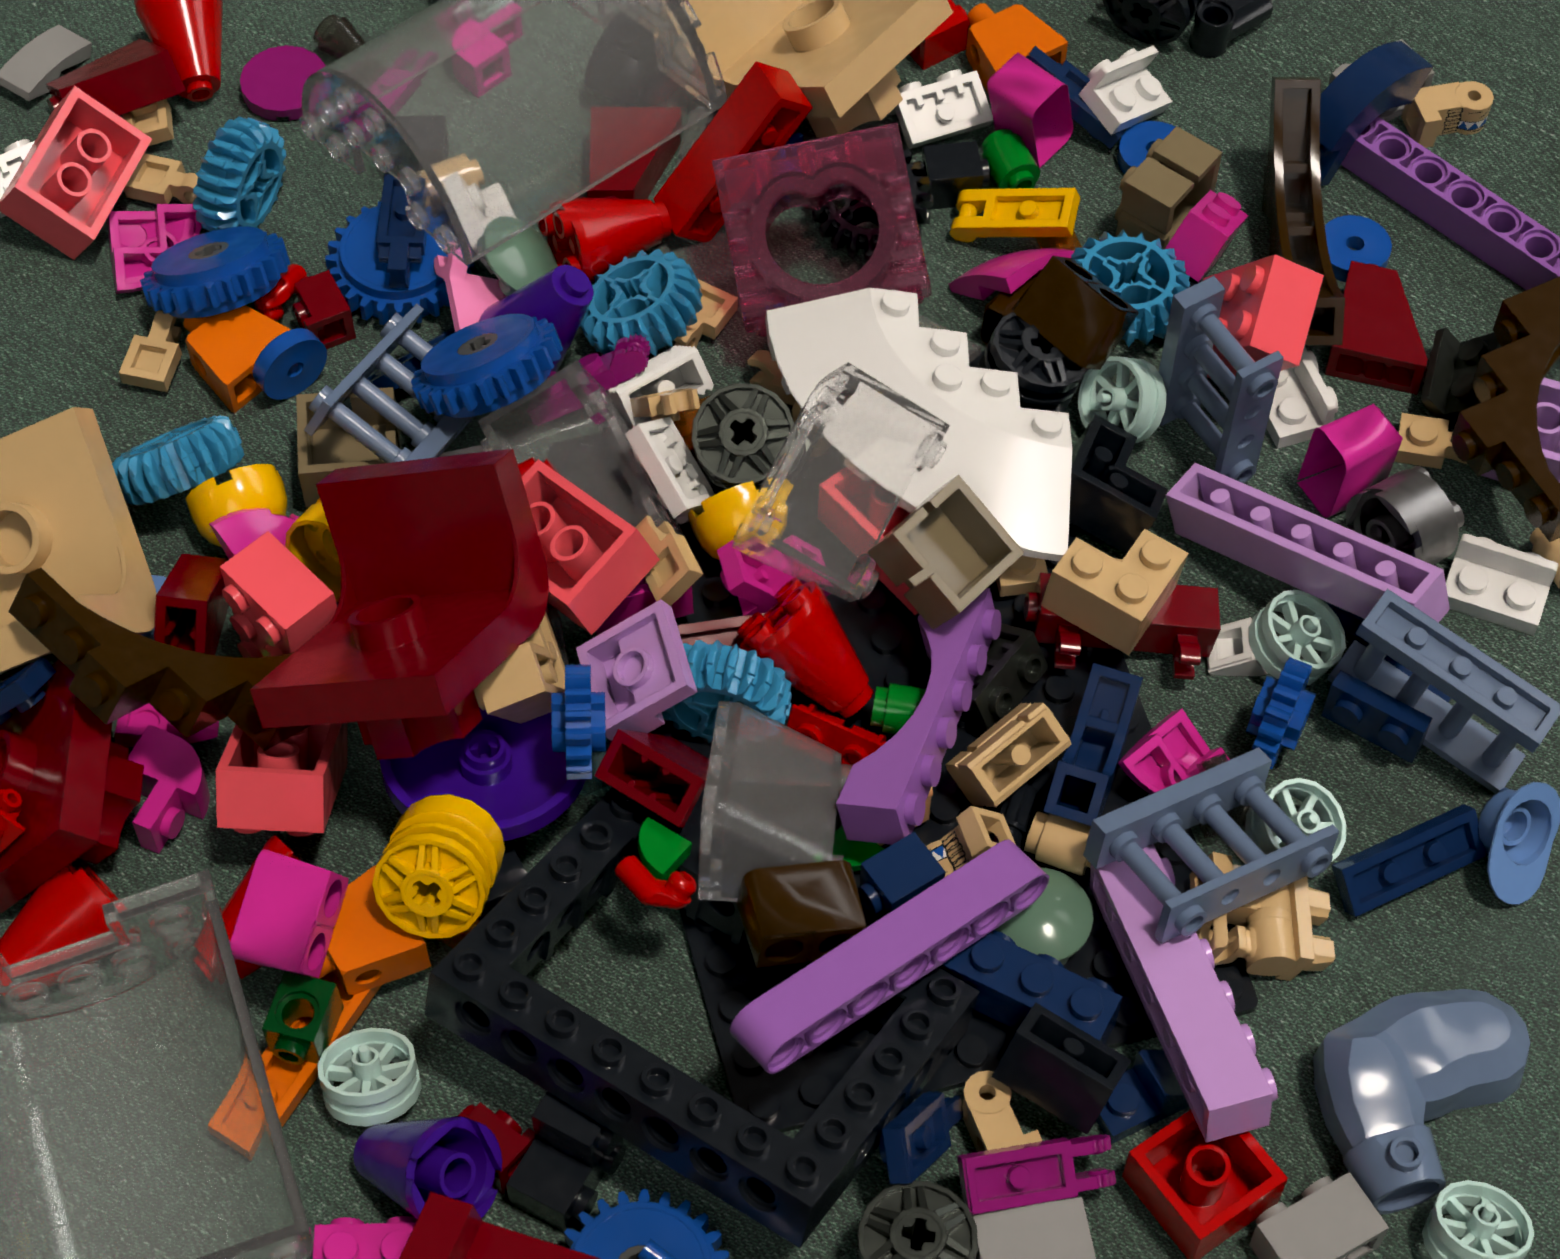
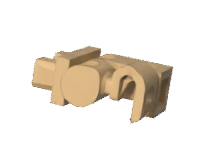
(1277, 929)

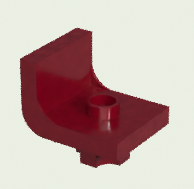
(431, 601)
(70, 785)

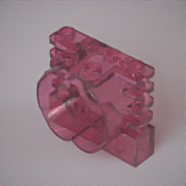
(810, 174)

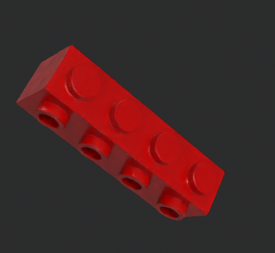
(754, 118)

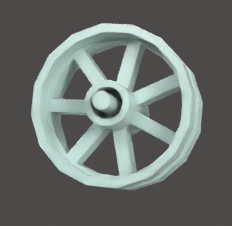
(1142, 396)
(1306, 627)
(1316, 813)
(363, 1065)
(1481, 1220)

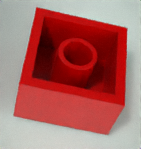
(1202, 1188)

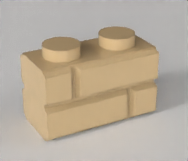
(1008, 754)

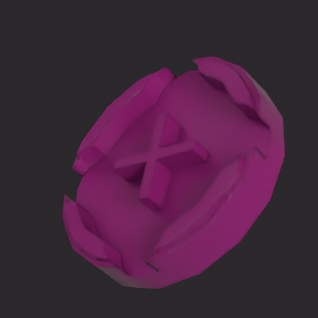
(275, 81)

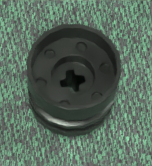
(739, 409)
(919, 1212)

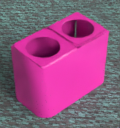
(1031, 106)
(1366, 447)
(288, 914)

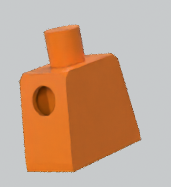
(1001, 35)
(226, 349)
(368, 946)

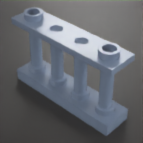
(1184, 368)
(426, 438)
(1461, 673)
(1205, 800)

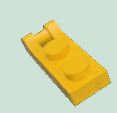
(1015, 213)

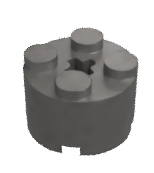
(1408, 515)

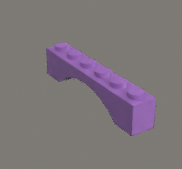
(890, 786)

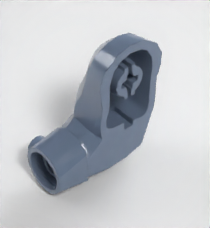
(1410, 1066)

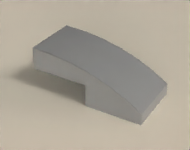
(43, 61)

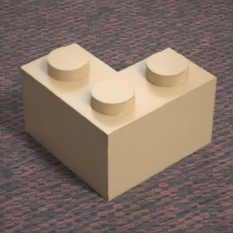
(1112, 596)
(524, 681)

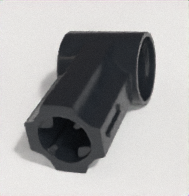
(1223, 20)

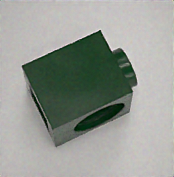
(298, 998)

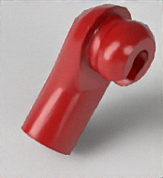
(271, 302)
(653, 891)

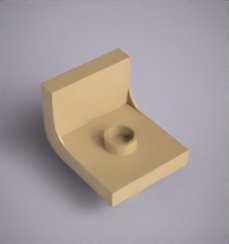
(832, 48)
(72, 521)

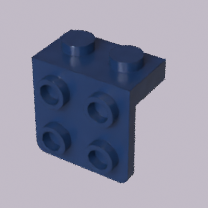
(1378, 715)

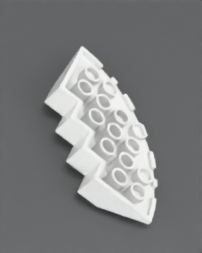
(1005, 453)

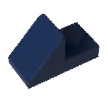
(1142, 1096)

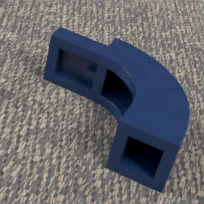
(1361, 93)
(1098, 740)

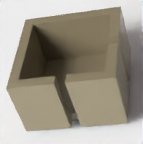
(1166, 186)
(334, 447)
(946, 552)

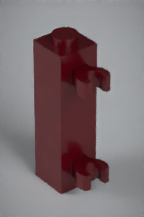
(1183, 627)

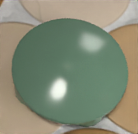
(521, 260)
(1055, 922)

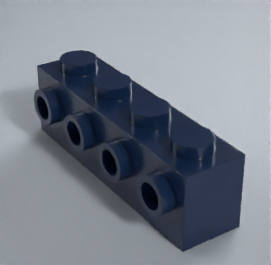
(1015, 979)

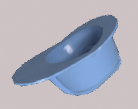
(1518, 838)

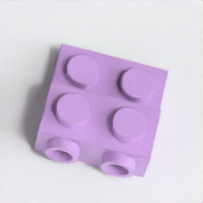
(639, 669)

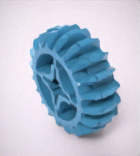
(239, 175)
(1139, 275)
(643, 296)
(178, 460)
(729, 676)

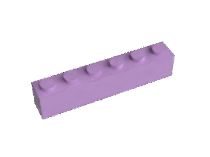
(1300, 546)
(1186, 1006)

